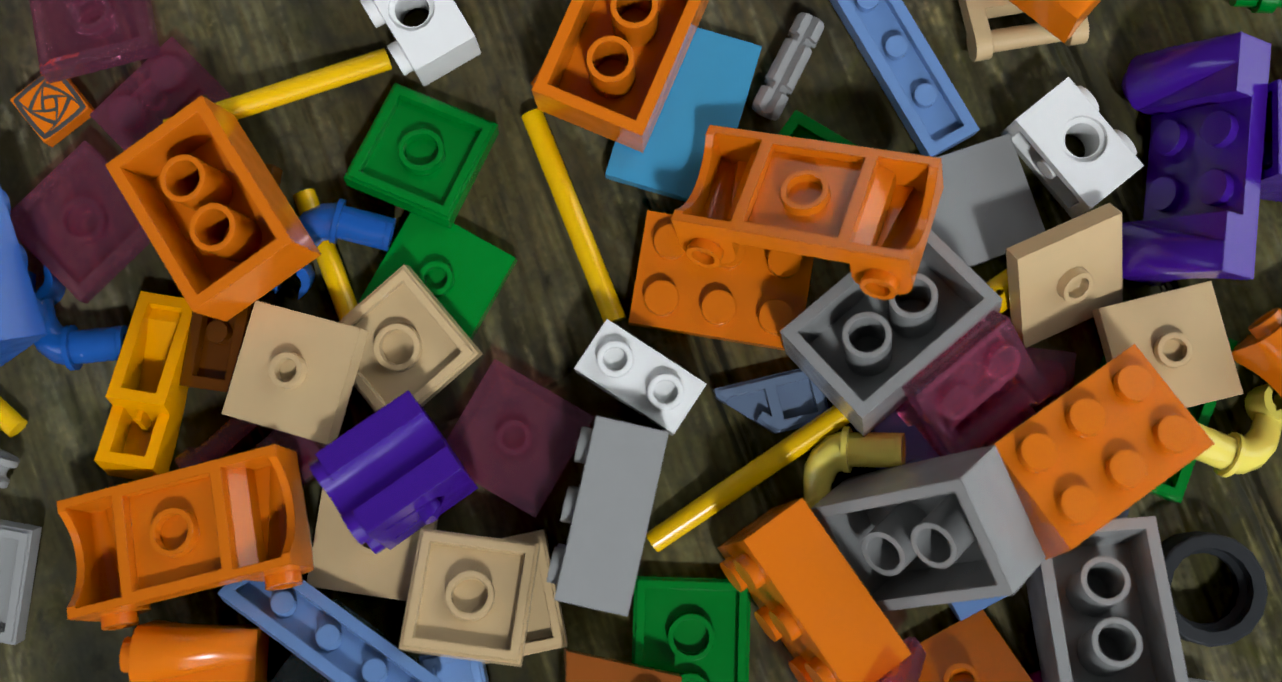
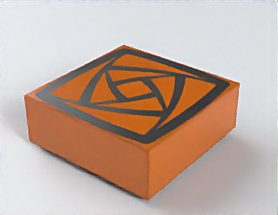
(52, 108)

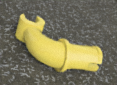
(848, 450)
(1249, 452)

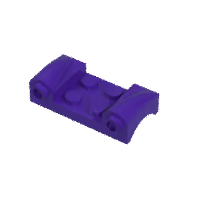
(1201, 159)

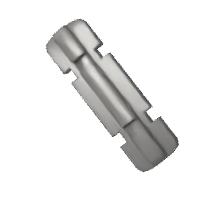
(788, 66)

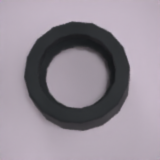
(1248, 582)

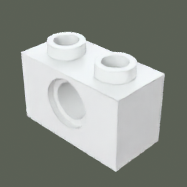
(432, 47)
(1073, 180)
(639, 377)

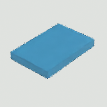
(705, 92)

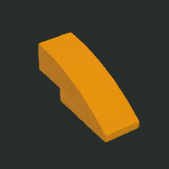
(146, 390)

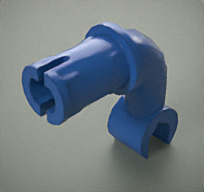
(345, 223)
(69, 344)

